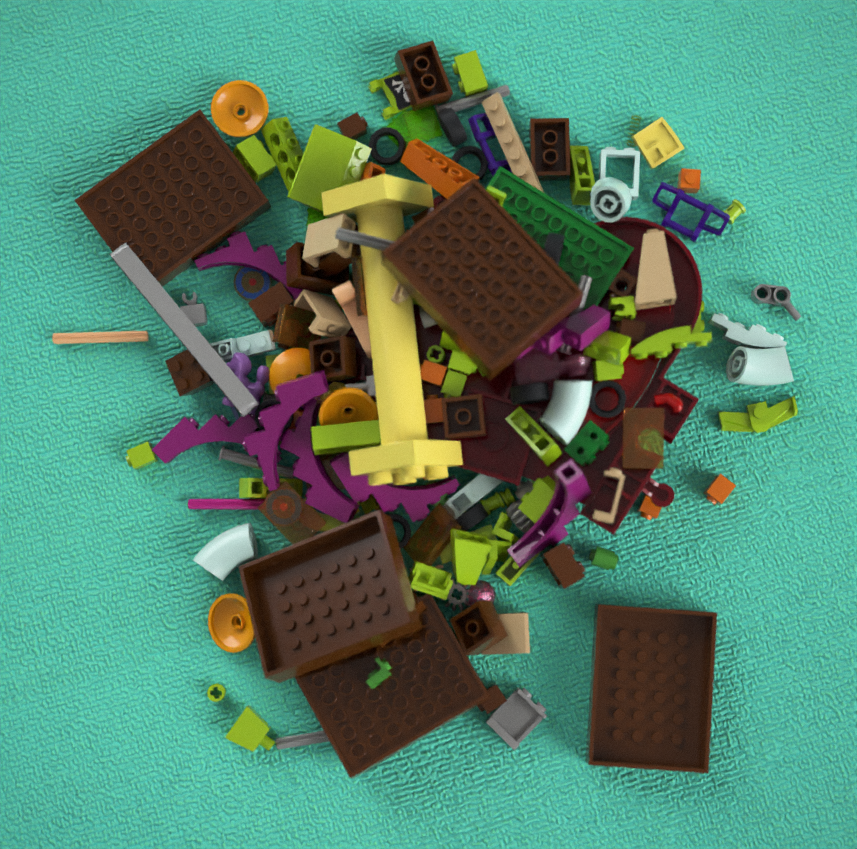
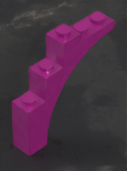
(242, 254)
(574, 331)
(274, 418)
(187, 435)
(309, 468)
(389, 496)
(550, 529)

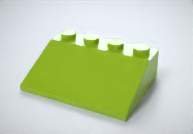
(327, 164)

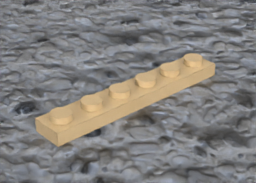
(510, 140)

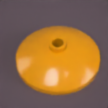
(239, 96)
(289, 365)
(334, 405)
(225, 623)

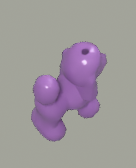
(241, 367)

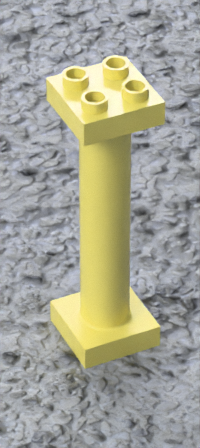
(405, 450)

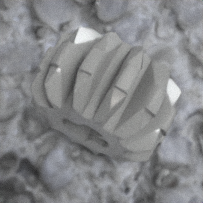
(519, 517)
(453, 600)

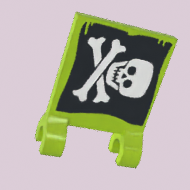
(394, 92)

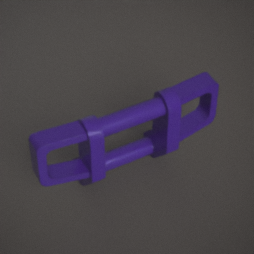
(482, 138)
(680, 195)

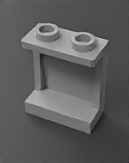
(516, 717)

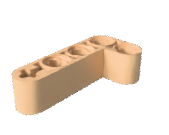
(346, 298)

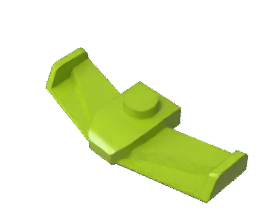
(758, 416)

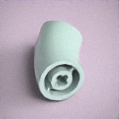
(610, 199)
(759, 366)
(566, 408)
(228, 551)

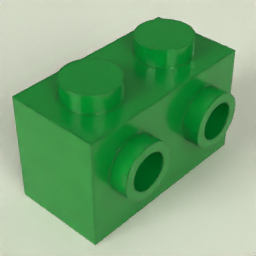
(587, 444)

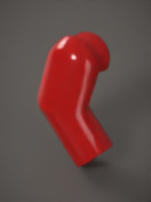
(671, 399)

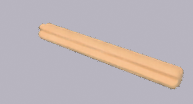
(100, 337)

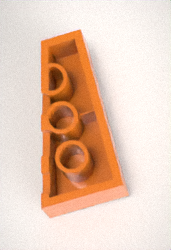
(435, 168)

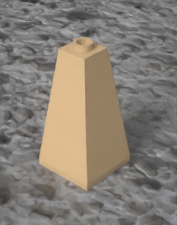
(655, 277)

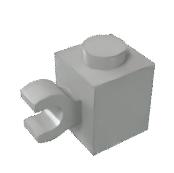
(194, 311)

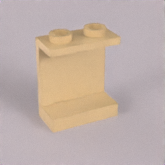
(321, 239)
(329, 319)
(606, 517)

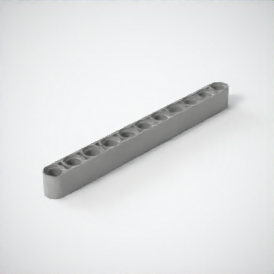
(184, 329)

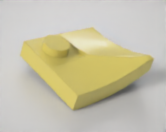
(657, 142)

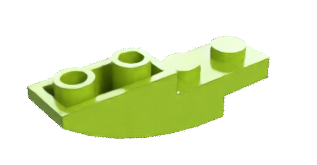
(661, 343)

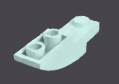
(754, 337)
(249, 345)
(470, 494)

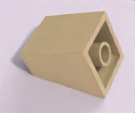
(517, 629)

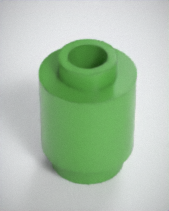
(603, 558)

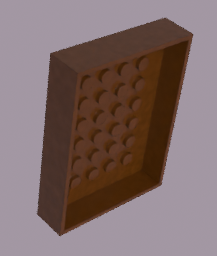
(175, 199)
(481, 278)
(329, 597)
(651, 688)
(426, 690)

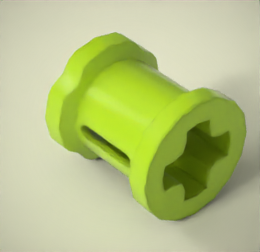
(734, 210)
(439, 350)
(492, 503)

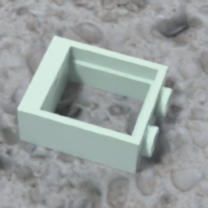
(626, 153)

